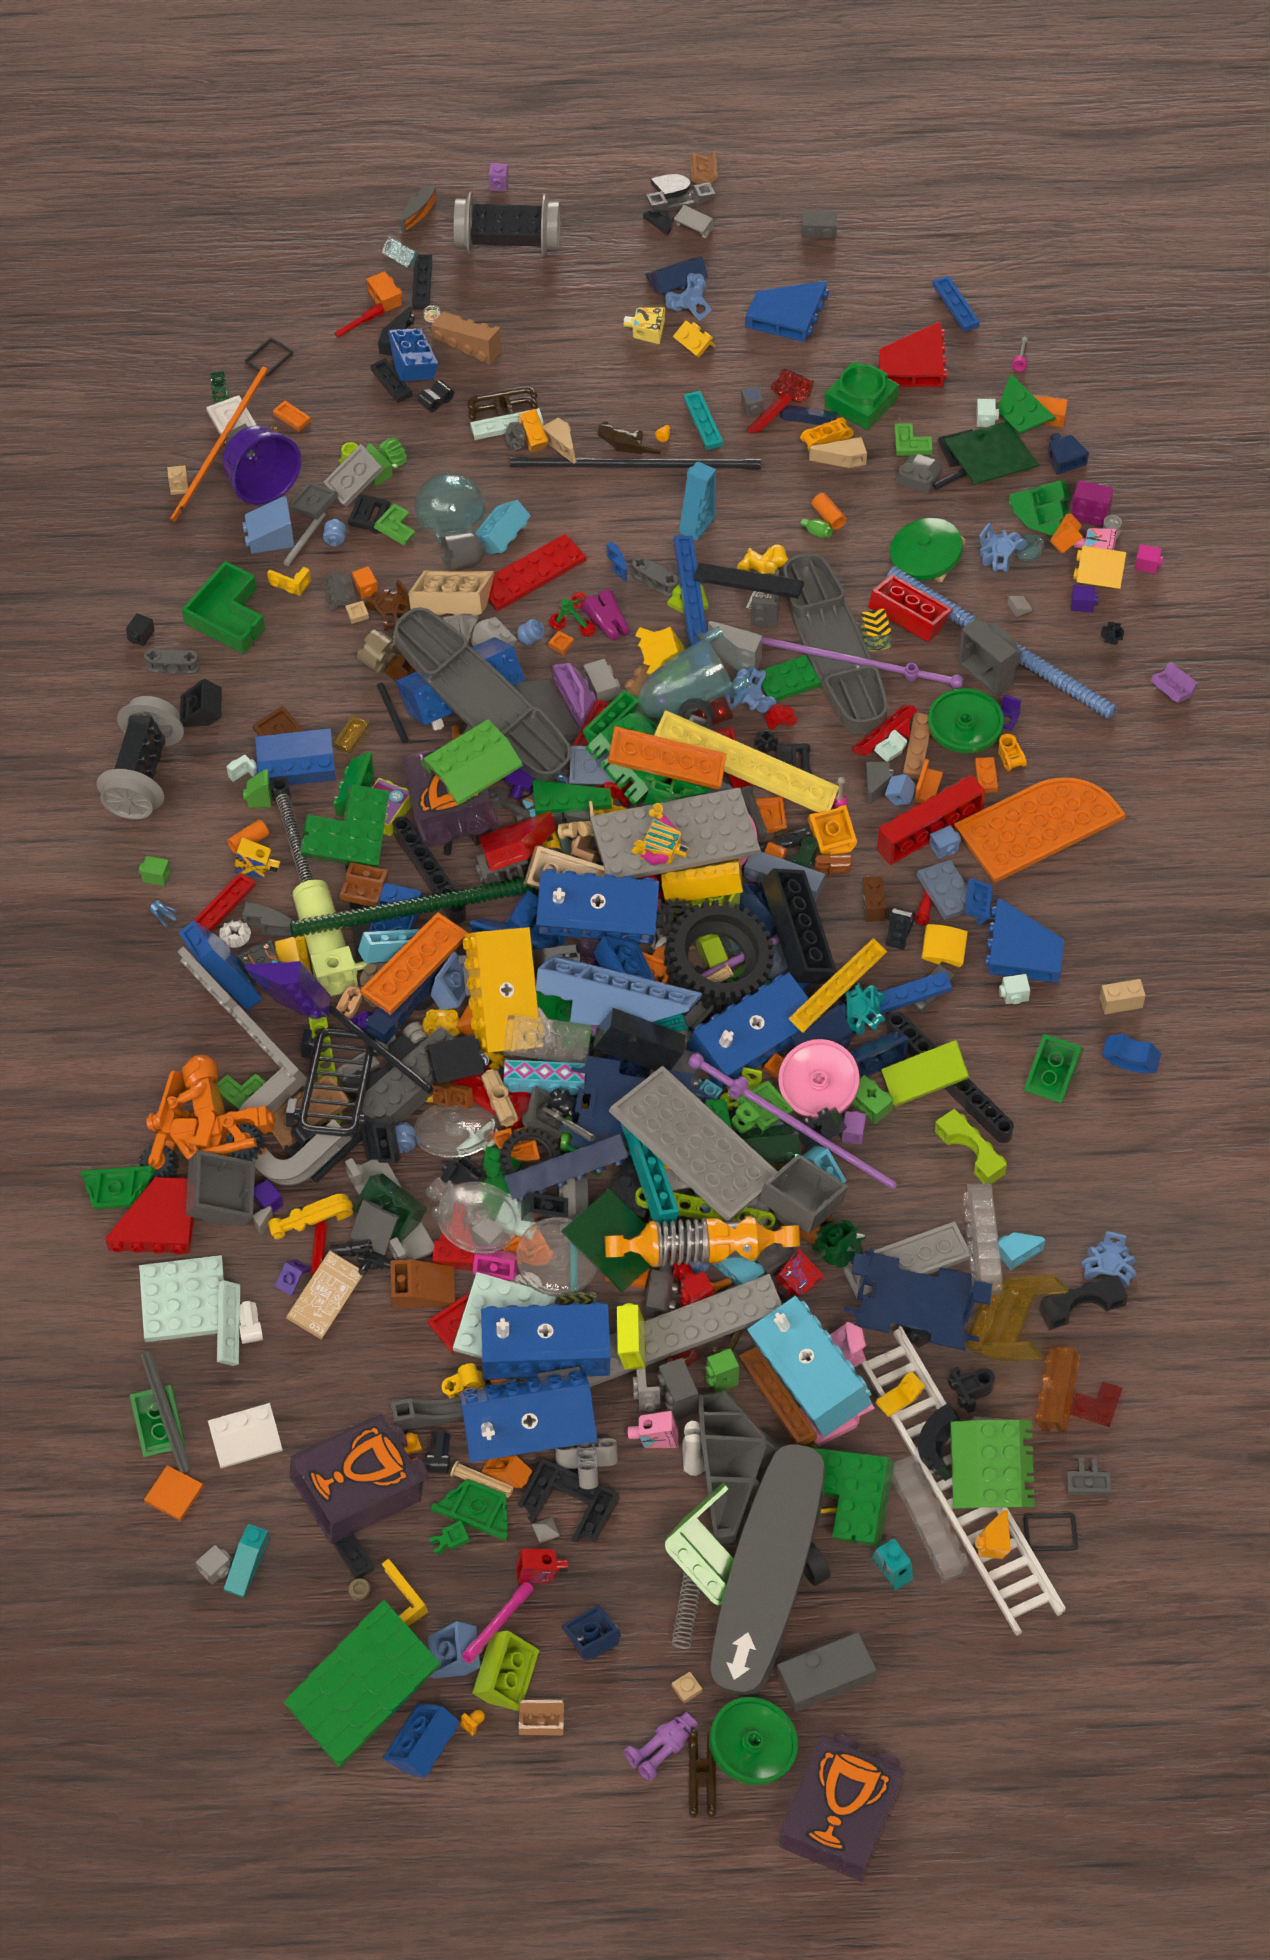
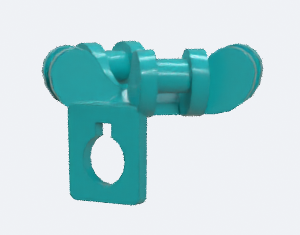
(860, 1006)

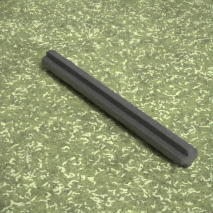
(165, 1412)

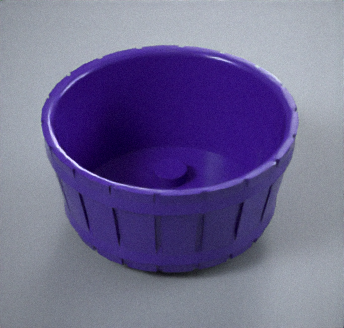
(268, 471)

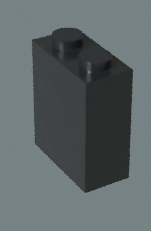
(455, 1060)

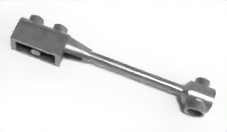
(661, 1286)

